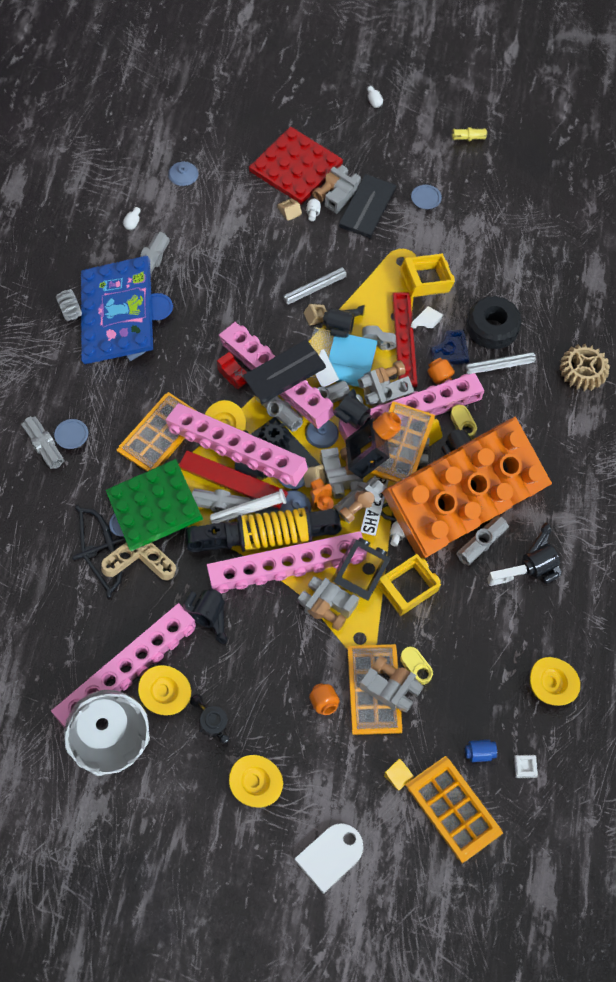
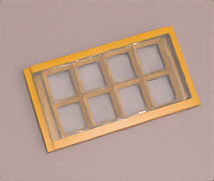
(151, 440)
(407, 444)
(367, 712)
(454, 809)

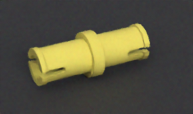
(469, 134)

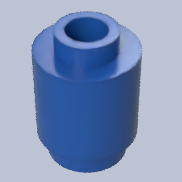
(481, 750)

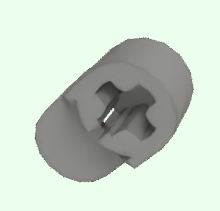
(385, 340)

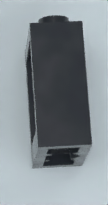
(360, 463)
(363, 544)

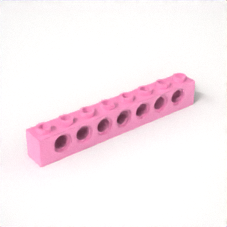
(253, 354)
(468, 383)
(237, 445)
(276, 558)
(128, 657)

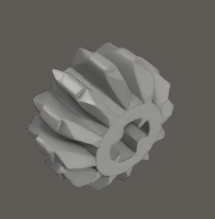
(68, 305)

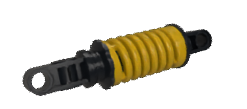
(264, 529)

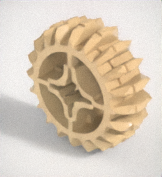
(584, 372)

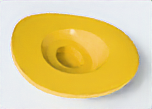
(227, 413)
(554, 681)
(164, 690)
(255, 781)

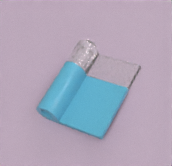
(349, 356)

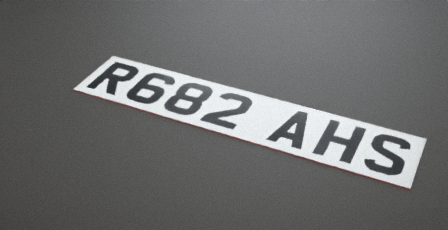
(373, 513)

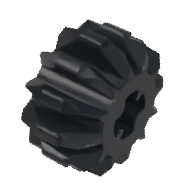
(278, 431)

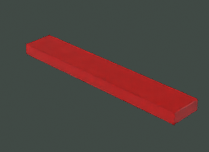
(404, 334)
(228, 477)

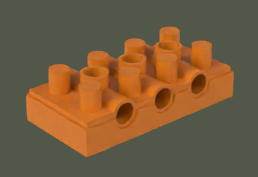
(449, 478)

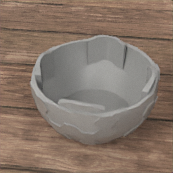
(112, 746)

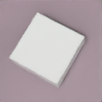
(525, 766)

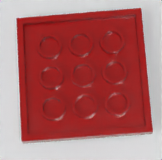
(295, 165)

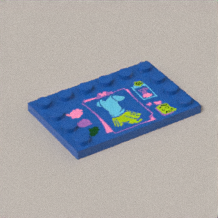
(116, 310)

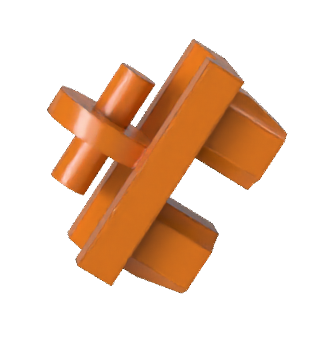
(321, 495)

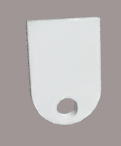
(330, 857)

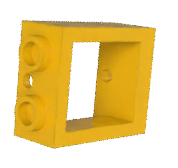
(415, 287)
(392, 594)

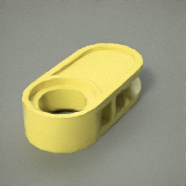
(461, 418)
(414, 661)

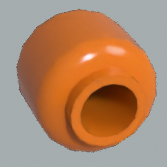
(440, 371)
(387, 425)
(324, 699)

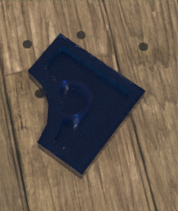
(452, 348)

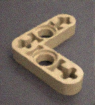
(141, 553)

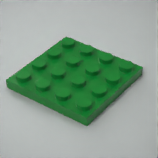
(153, 505)

